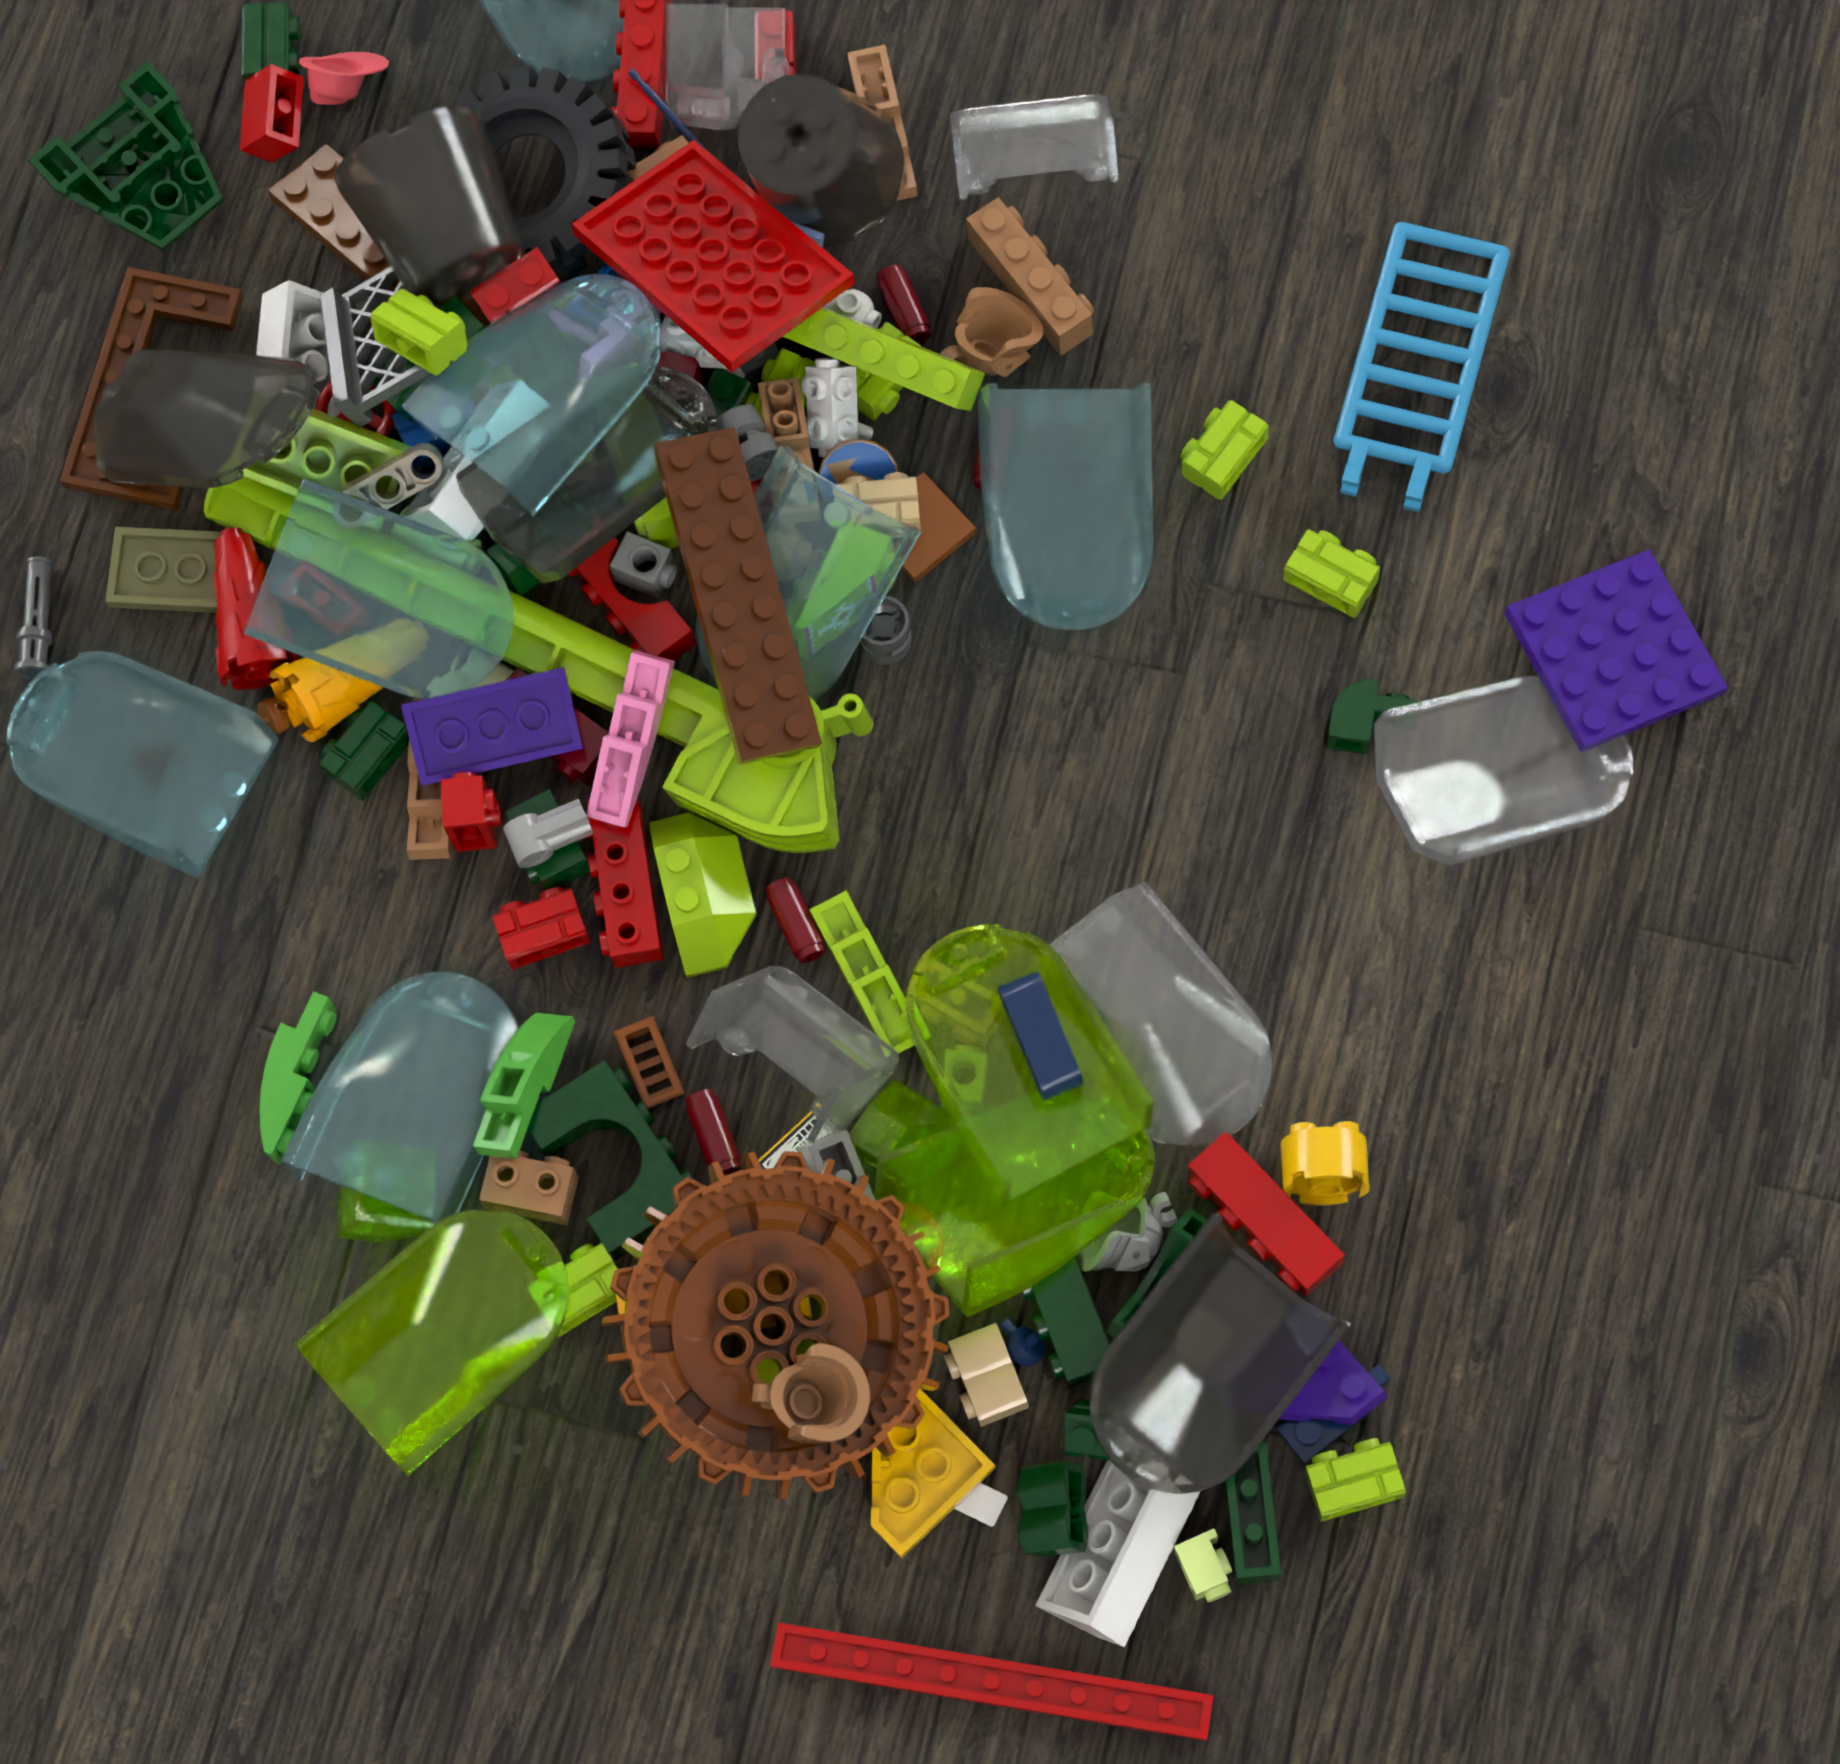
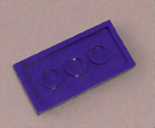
(492, 725)

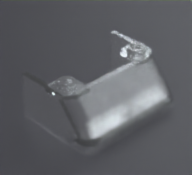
(720, 60)
(1033, 140)
(802, 1036)

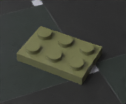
(162, 570)

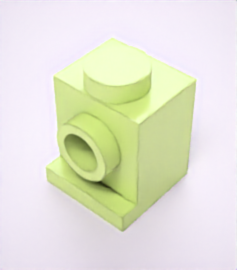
(1204, 1567)

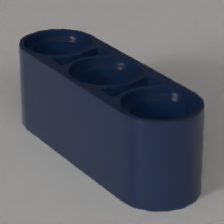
(1040, 1035)

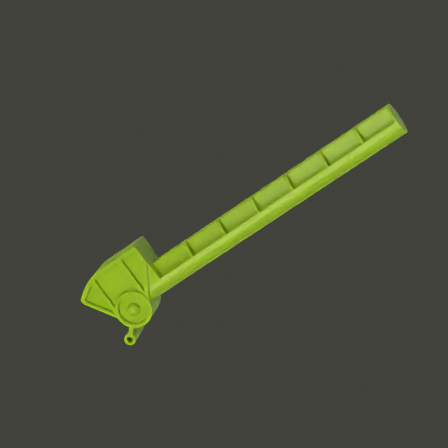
(772, 801)

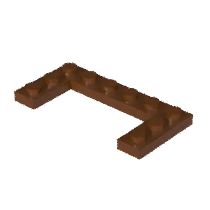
(139, 303)

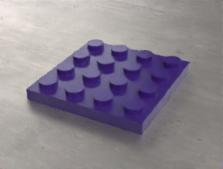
(1615, 650)

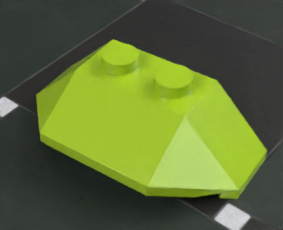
(703, 890)

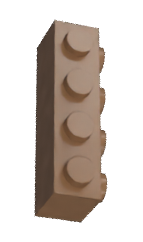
(1029, 274)

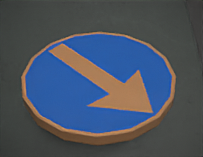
(857, 458)

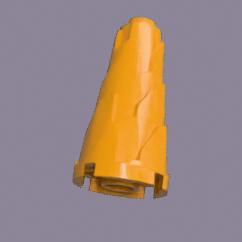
(319, 695)

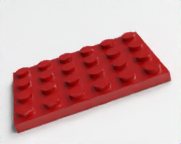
(713, 255)

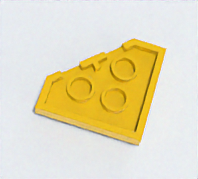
(923, 1478)

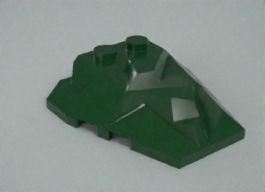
(136, 163)

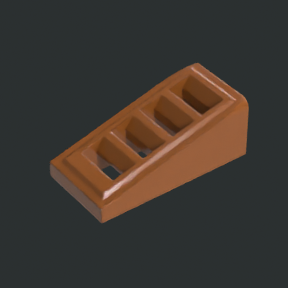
(638, 1029)

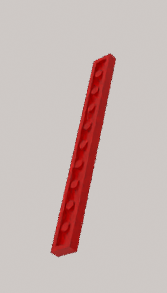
(992, 1681)

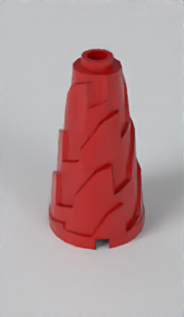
(237, 586)

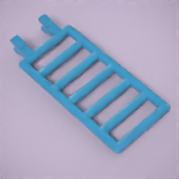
(1374, 334)

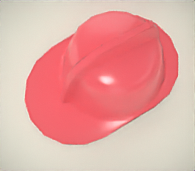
(340, 76)

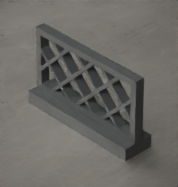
(349, 351)

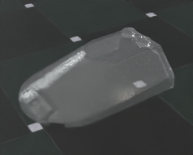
(1492, 771)
(1171, 1017)

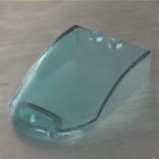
(543, 383)
(1067, 499)
(138, 754)
(406, 1096)

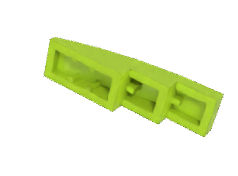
(864, 969)

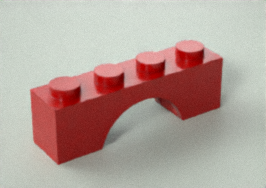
(650, 627)

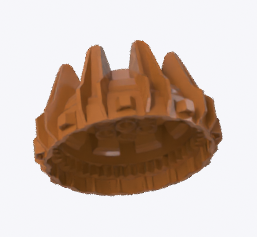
(827, 1247)

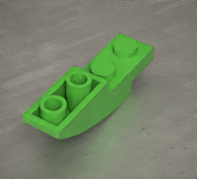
(516, 1081)
(284, 1087)

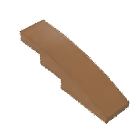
(875, 82)
(424, 804)

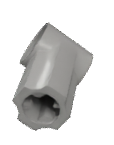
(536, 837)

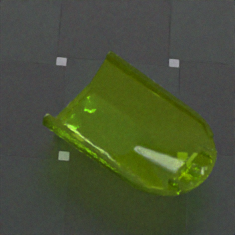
(442, 1330)

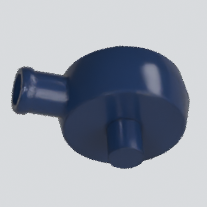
(1022, 1343)

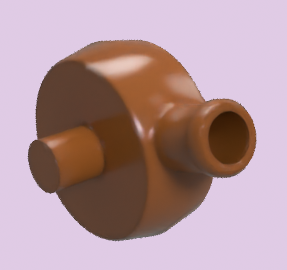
(274, 714)

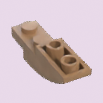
(785, 416)

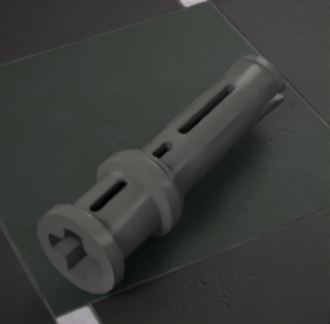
(36, 637)

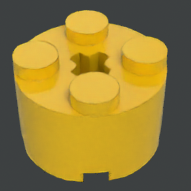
(1324, 1163)

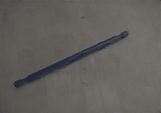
(663, 107)

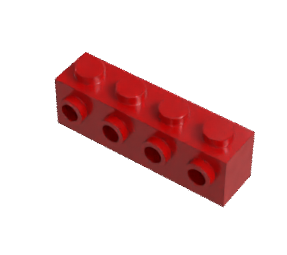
(644, 49)
(625, 891)
(1264, 1214)

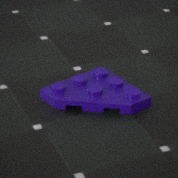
(1336, 1391)

